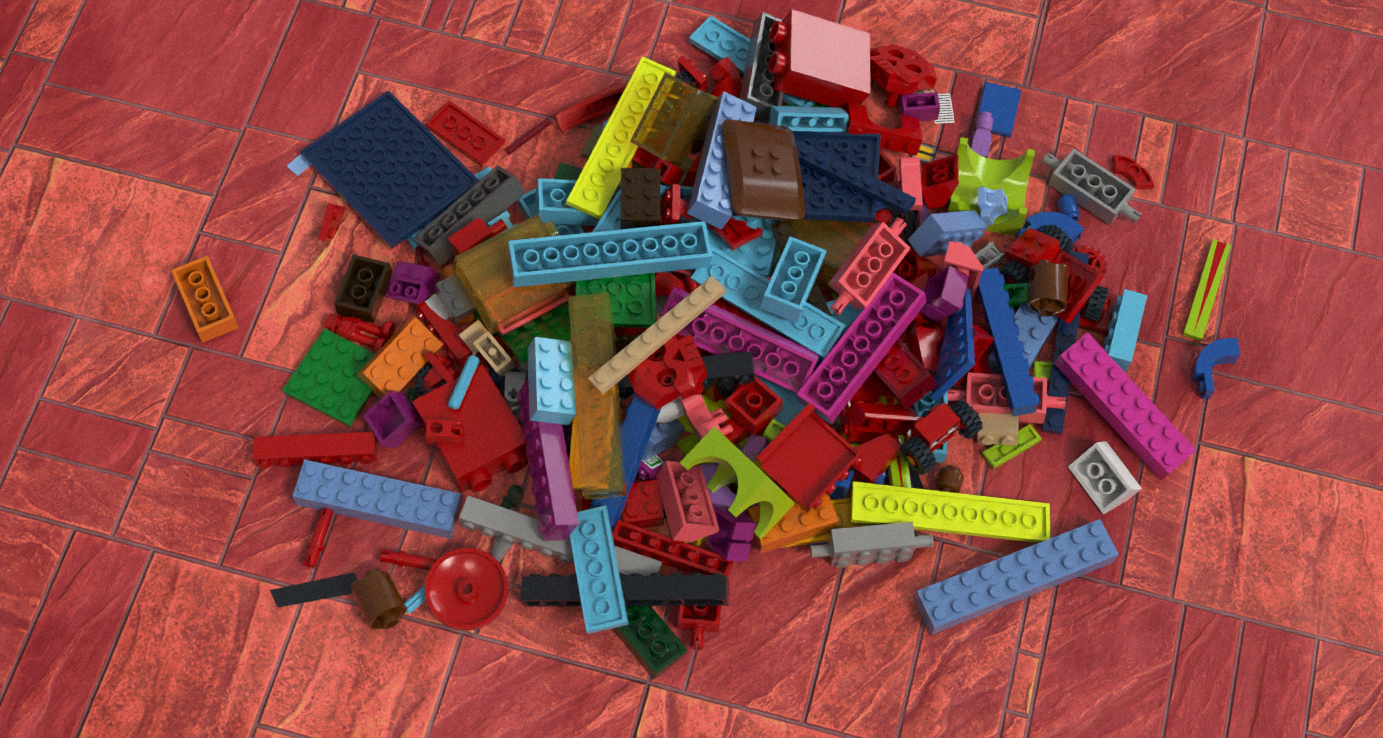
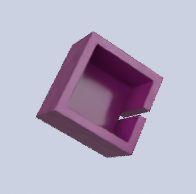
(944, 294)
(393, 423)
(733, 535)

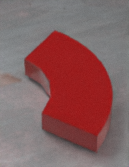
(1134, 172)

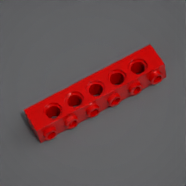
(668, 551)

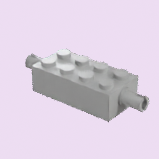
(1092, 186)
(871, 544)

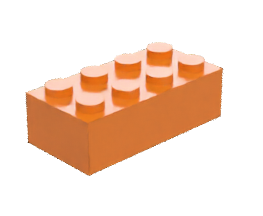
(204, 299)
(399, 358)
(796, 525)

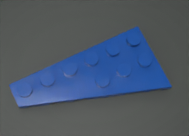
(957, 349)

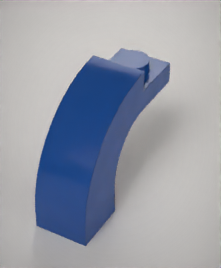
(1042, 220)
(1218, 352)

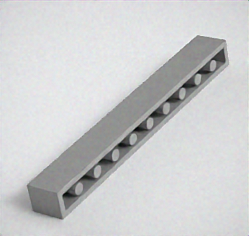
(523, 530)

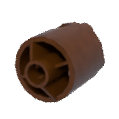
(1047, 288)
(378, 599)

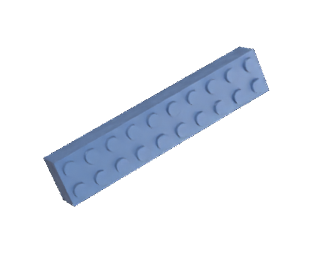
(1015, 576)

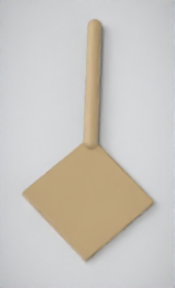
(471, 334)

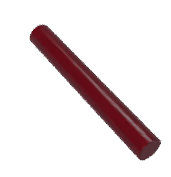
(529, 135)

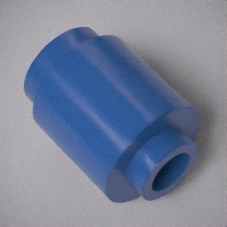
(1068, 206)

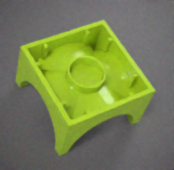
(993, 174)
(737, 468)

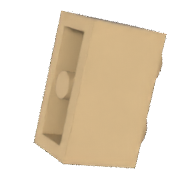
(494, 354)
(998, 429)

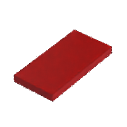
(465, 133)

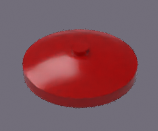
(466, 589)

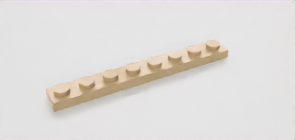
(657, 335)

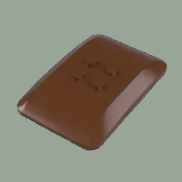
(763, 170)

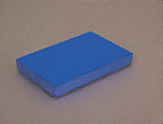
(1003, 105)

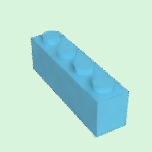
(809, 118)

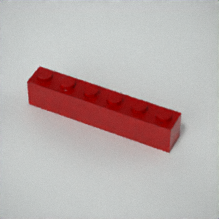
(319, 448)

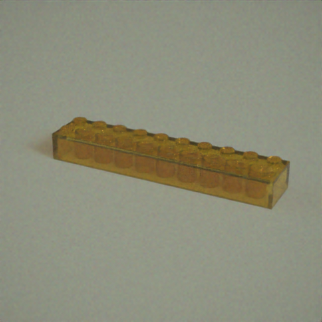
(597, 414)

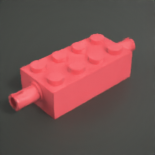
(869, 266)
(988, 395)

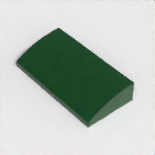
(650, 640)

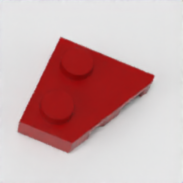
(331, 222)
(736, 233)

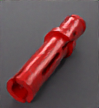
(318, 538)
(403, 559)

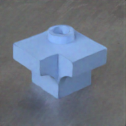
(992, 204)

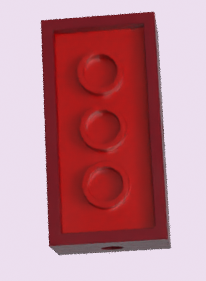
(904, 375)

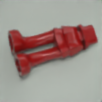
(349, 328)

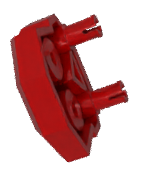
(900, 71)
(679, 363)

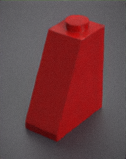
(876, 457)

